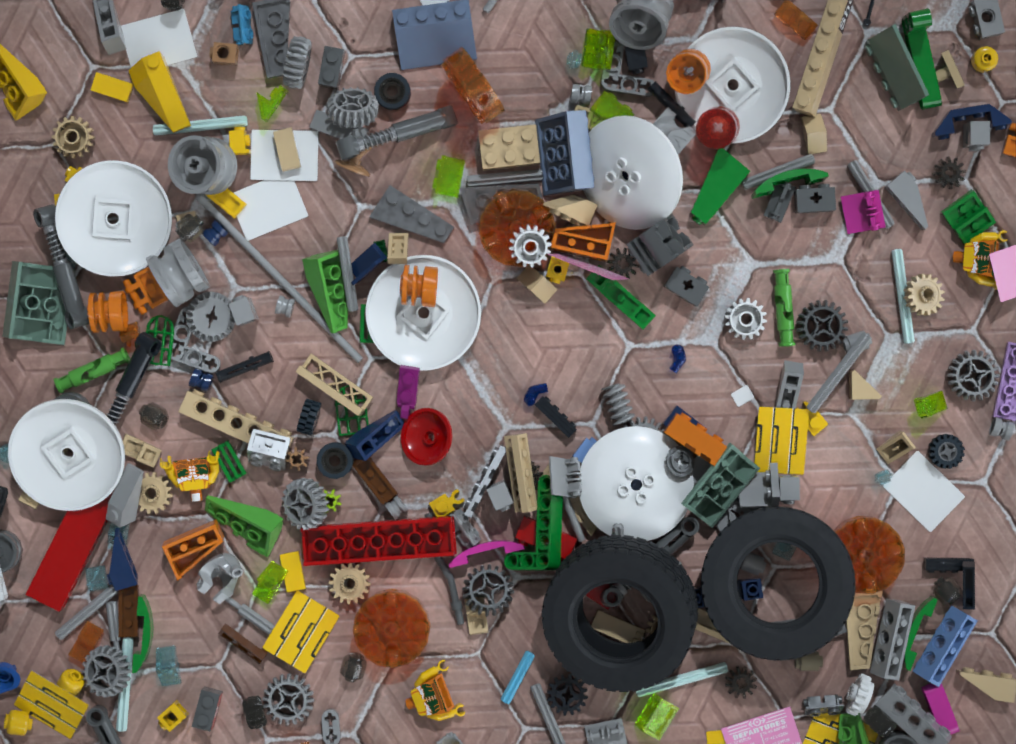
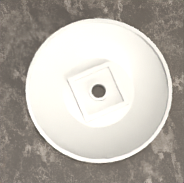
(761, 78)
(652, 169)
(141, 212)
(427, 341)
(49, 474)
(607, 480)

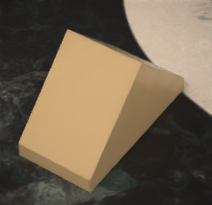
(815, 134)
(537, 284)
(860, 388)
(895, 447)

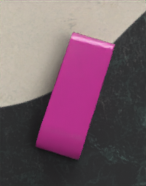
(940, 707)

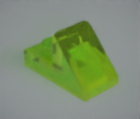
(268, 107)
(930, 404)
(269, 582)

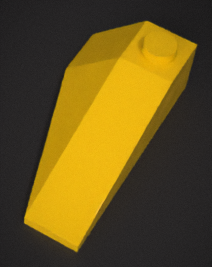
(19, 85)
(157, 87)

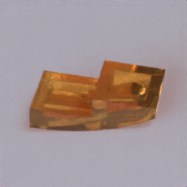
(795, 19)
(86, 641)

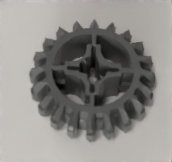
(829, 332)
(480, 591)

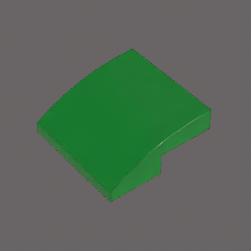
(968, 216)

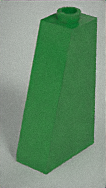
(720, 182)

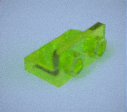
(598, 49)
(608, 107)
(449, 176)
(656, 716)

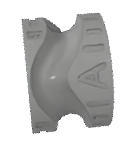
(641, 22)
(678, 136)
(202, 165)
(178, 272)

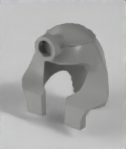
(223, 566)

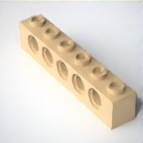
(190, 408)

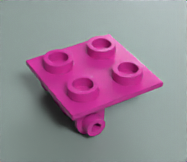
(863, 211)

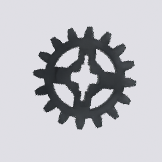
(579, 696)

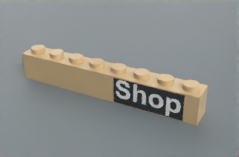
(822, 56)

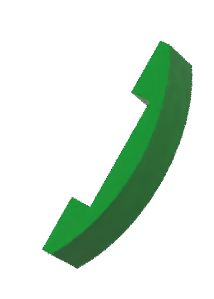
(810, 176)
(622, 299)
(925, 608)
(144, 609)

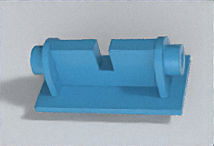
(241, 15)

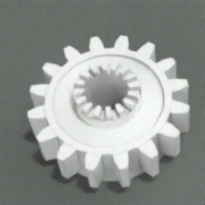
(534, 255)
(755, 314)
(859, 695)

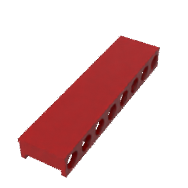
(379, 540)
(68, 555)

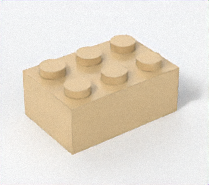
(509, 147)

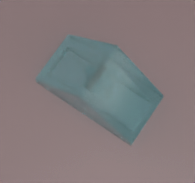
(167, 665)

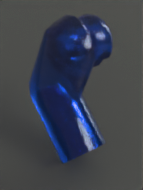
(679, 357)
(533, 392)

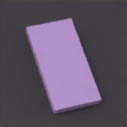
(1006, 394)

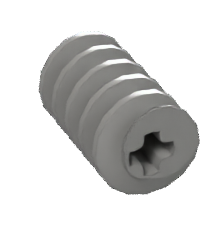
(618, 403)

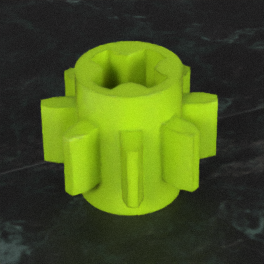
(331, 495)

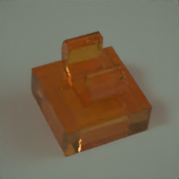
(132, 333)

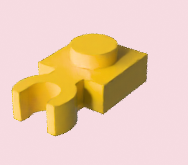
(815, 422)
(444, 505)

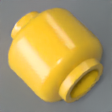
(978, 59)
(71, 681)
(17, 722)

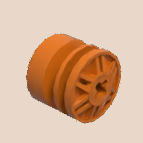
(688, 82)
(419, 286)
(103, 312)

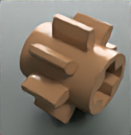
(302, 458)

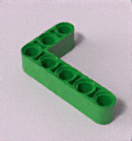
(918, 45)
(547, 530)

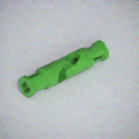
(782, 294)
(95, 369)

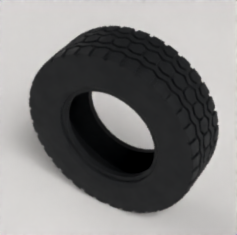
(769, 639)
(608, 662)

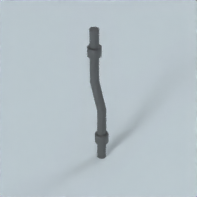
(456, 604)

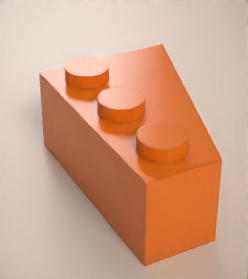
(585, 241)
(695, 438)
(192, 546)

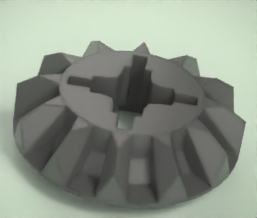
(686, 456)

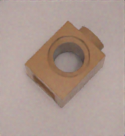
(231, 59)

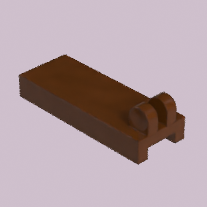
(375, 480)
(128, 612)
(243, 644)

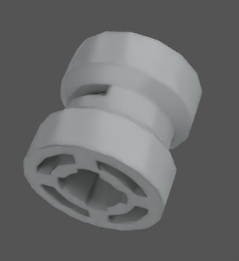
(581, 94)
(1001, 428)

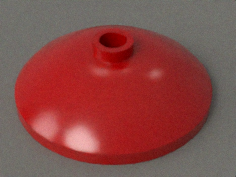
(418, 433)

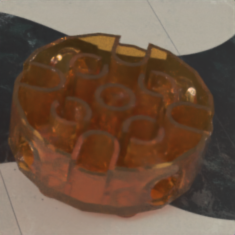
(472, 86)
(505, 210)
(884, 548)
(381, 644)

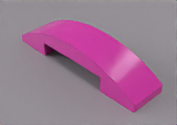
(462, 558)

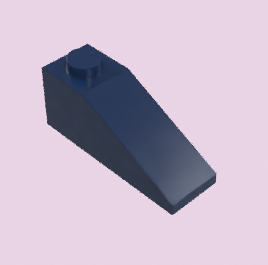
(374, 436)
(122, 569)

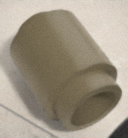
(809, 663)

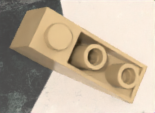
(572, 209)
(998, 687)

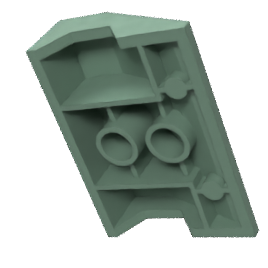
(896, 68)
(34, 305)
(720, 485)

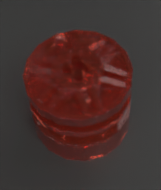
(706, 127)

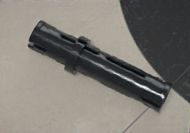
(667, 101)
(265, 358)

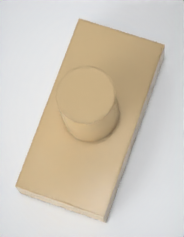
(950, 70)
(397, 248)

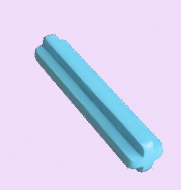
(517, 677)

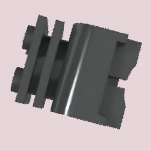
(659, 245)

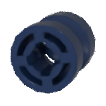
(213, 234)
(201, 380)

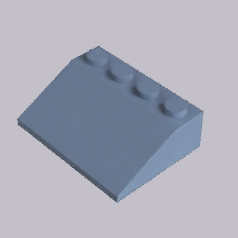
(432, 33)
(565, 152)

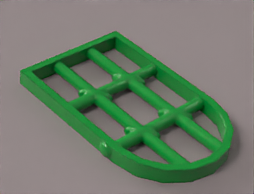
(156, 332)
(347, 418)

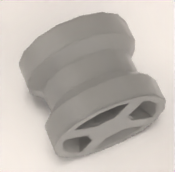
(284, 306)
(396, 507)

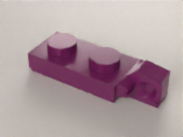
(407, 389)

